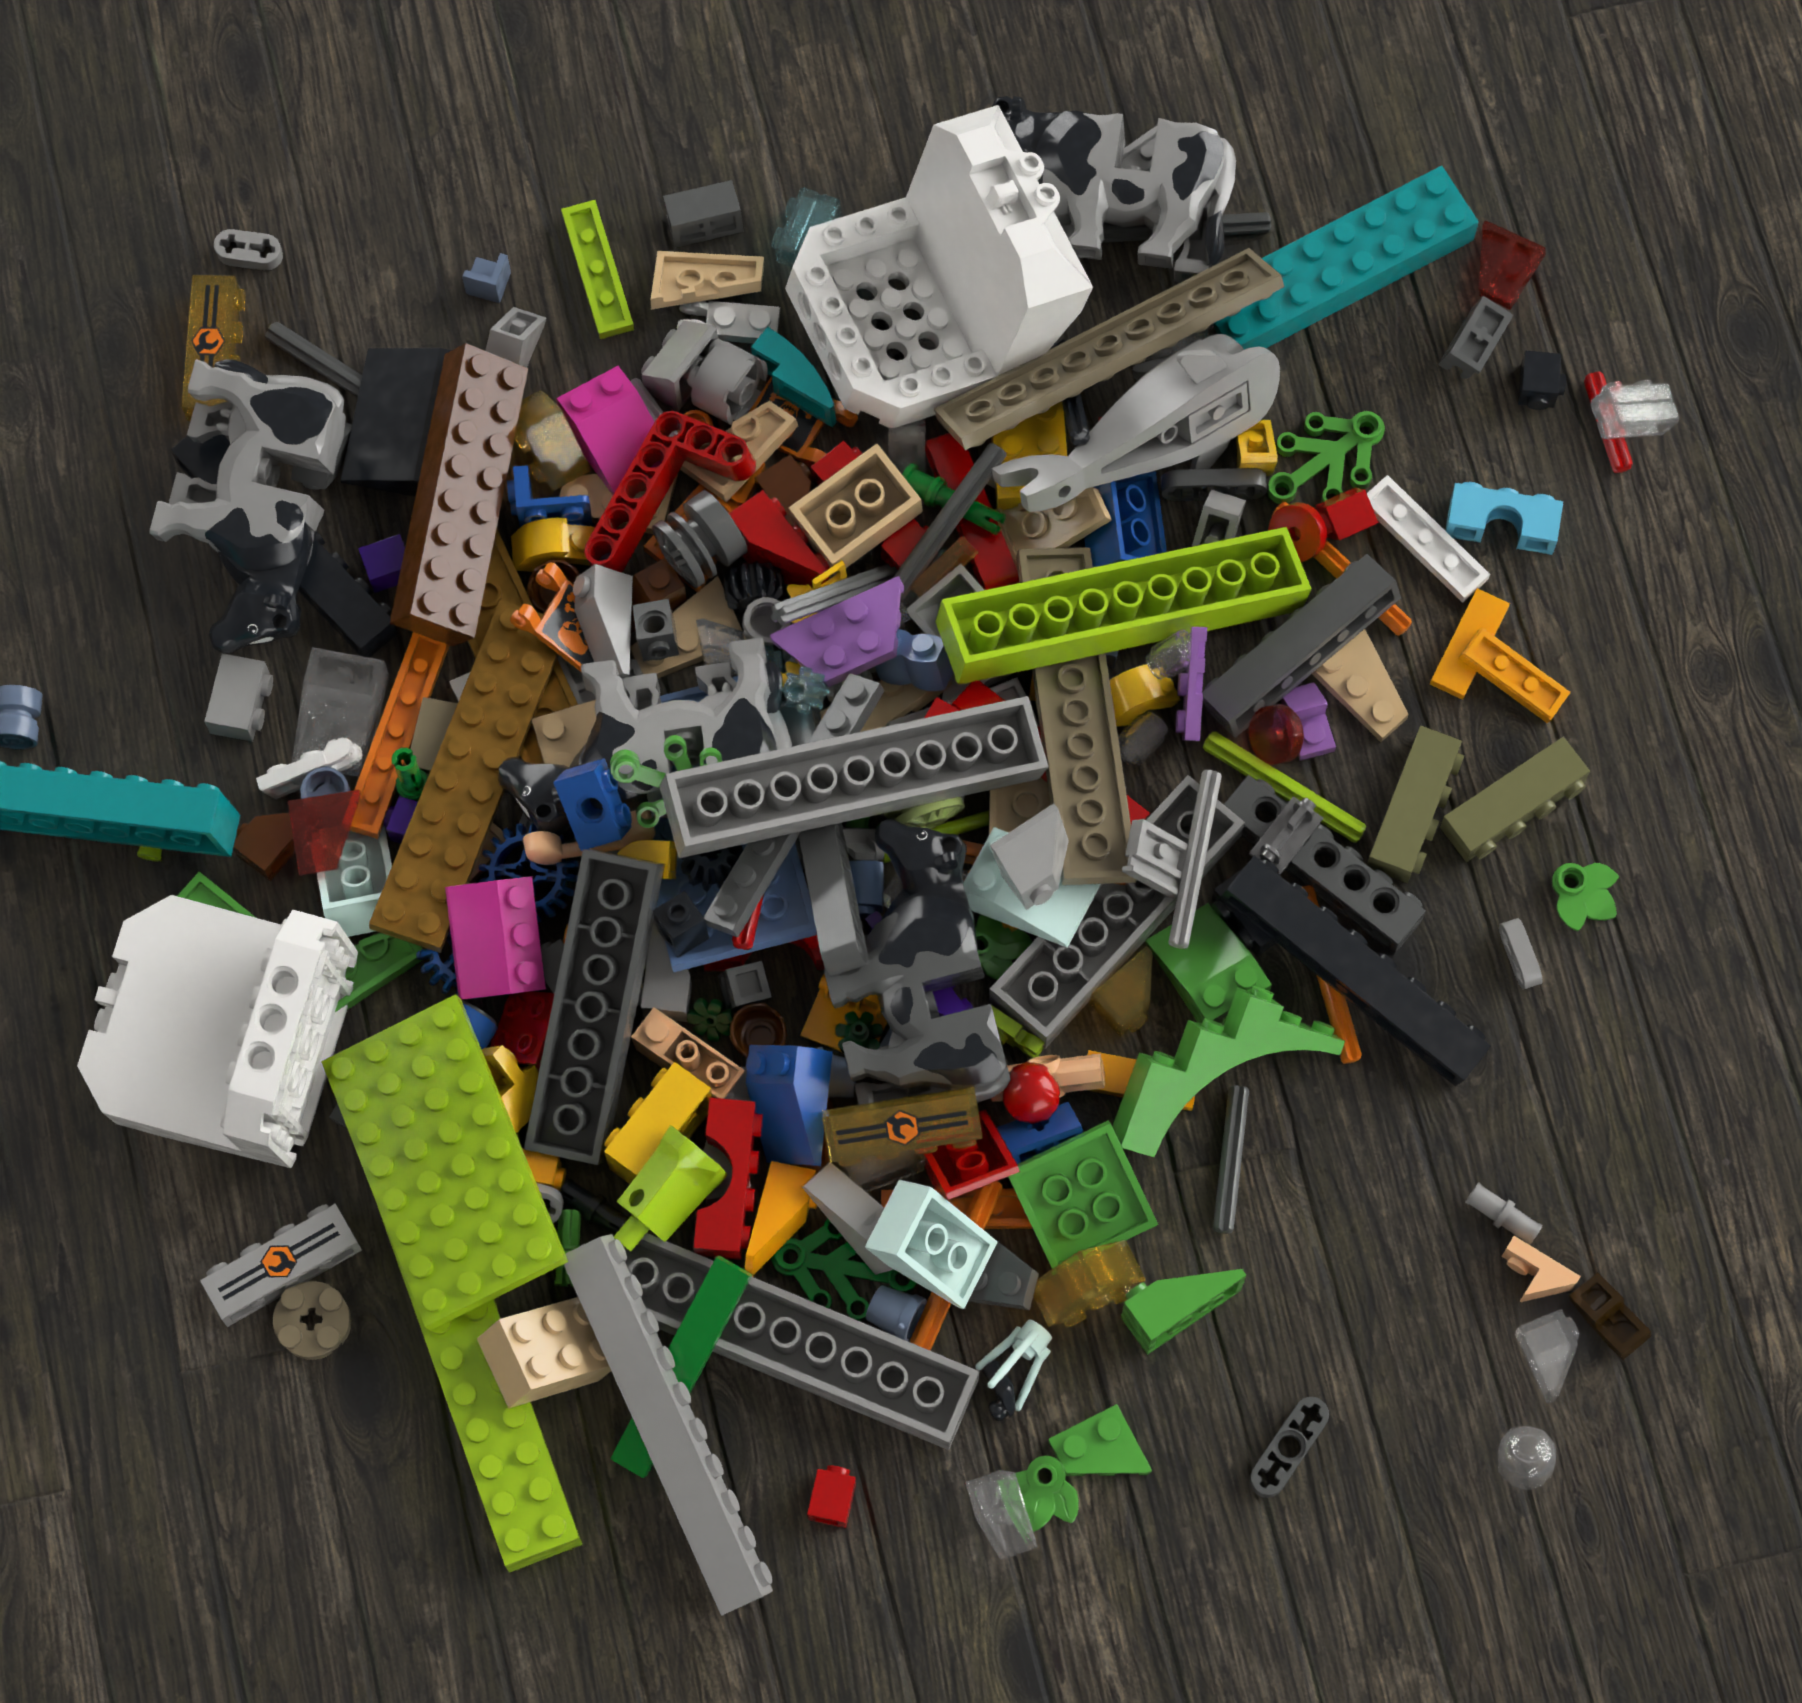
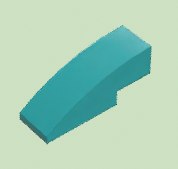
(794, 376)

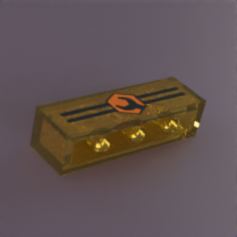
(212, 328)
(902, 1125)

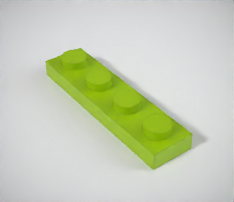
(597, 269)

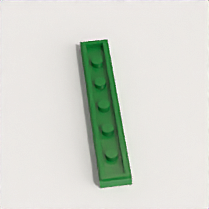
(691, 1347)

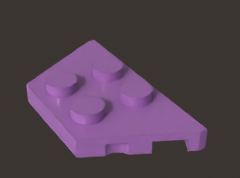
(847, 635)

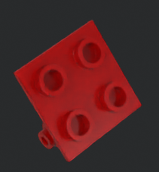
(525, 1026)

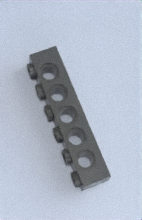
(1387, 928)

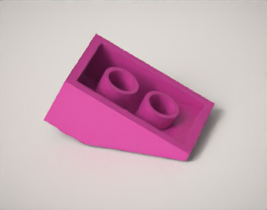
(608, 423)

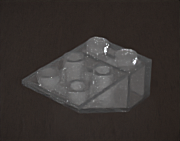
(340, 700)

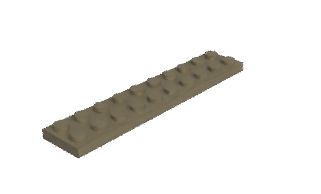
(1108, 348)
(1081, 745)

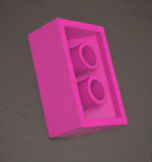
(495, 938)

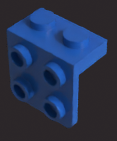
(520, 495)

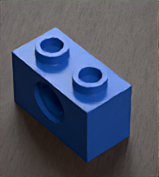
(591, 825)

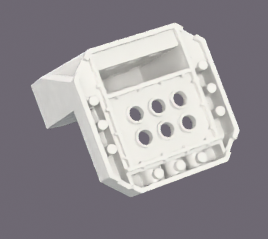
(976, 264)
(219, 1026)

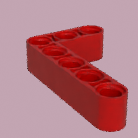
(658, 480)

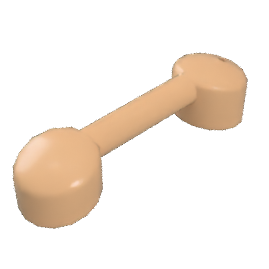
(547, 847)

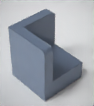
(487, 278)

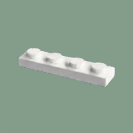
(1426, 539)

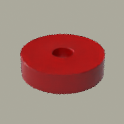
(1310, 524)

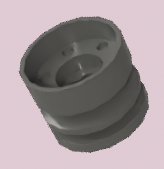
(705, 535)

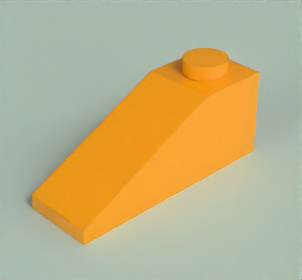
(780, 1212)

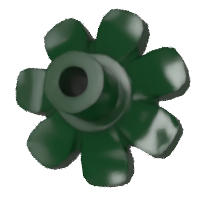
(710, 1018)
(859, 1031)

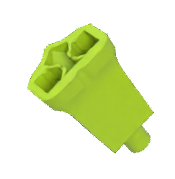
(667, 1189)

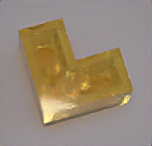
(550, 441)
(1086, 1282)

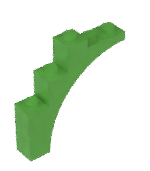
(1166, 1084)

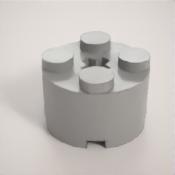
(726, 381)

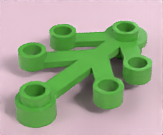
(1328, 454)
(655, 777)

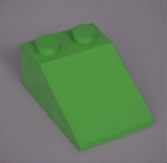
(1209, 967)
(1173, 1304)

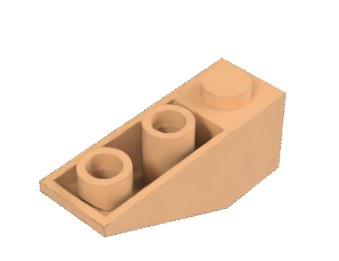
(667, 1042)

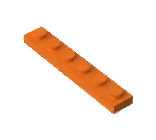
(396, 731)

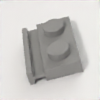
(1155, 857)

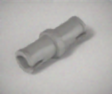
(1503, 1213)

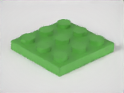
(1082, 1195)

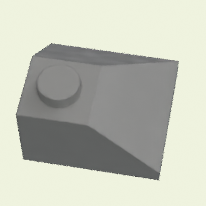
(1033, 857)

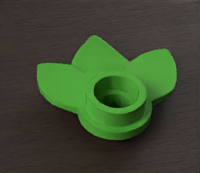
(1590, 895)
(1000, 945)
(1049, 1498)

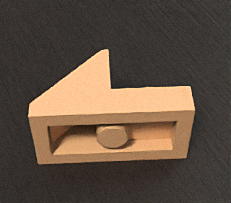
(1549, 1275)

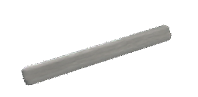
(1195, 859)

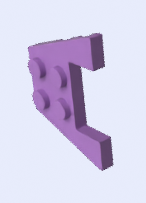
(1190, 687)

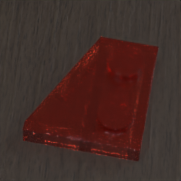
(1506, 264)
(321, 829)

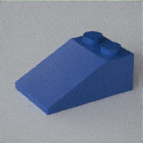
(791, 1094)

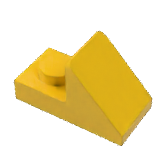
(1257, 448)

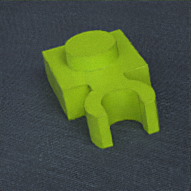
(1015, 1035)

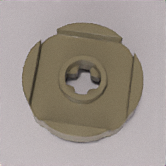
(326, 1336)

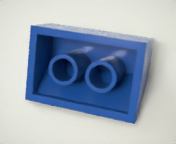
(1135, 522)

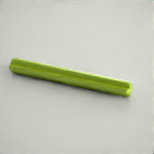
(1283, 785)

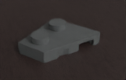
(1005, 1281)

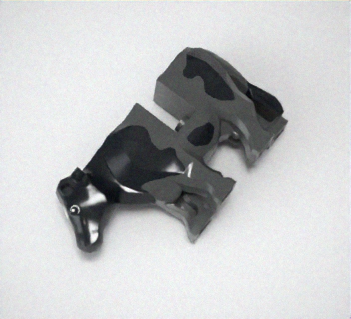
(917, 949)

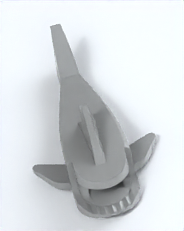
(1171, 414)

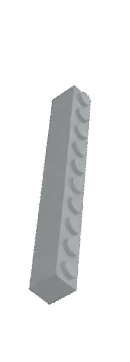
(667, 1424)

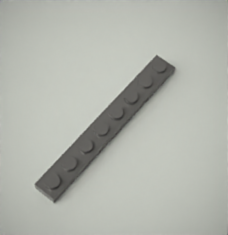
(763, 858)

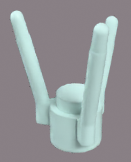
(1027, 1342)

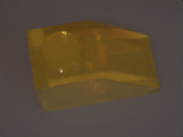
(1126, 995)

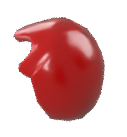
(1031, 1093)

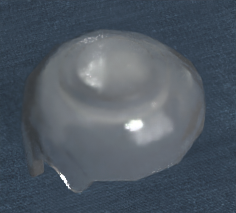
(1526, 1457)

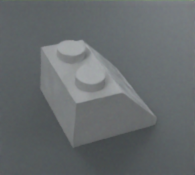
(681, 351)

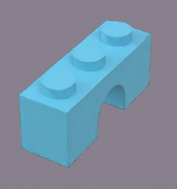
(1534, 517)

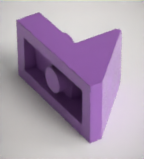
(1311, 709)

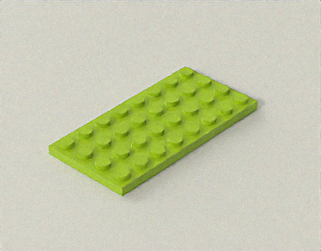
(444, 1162)

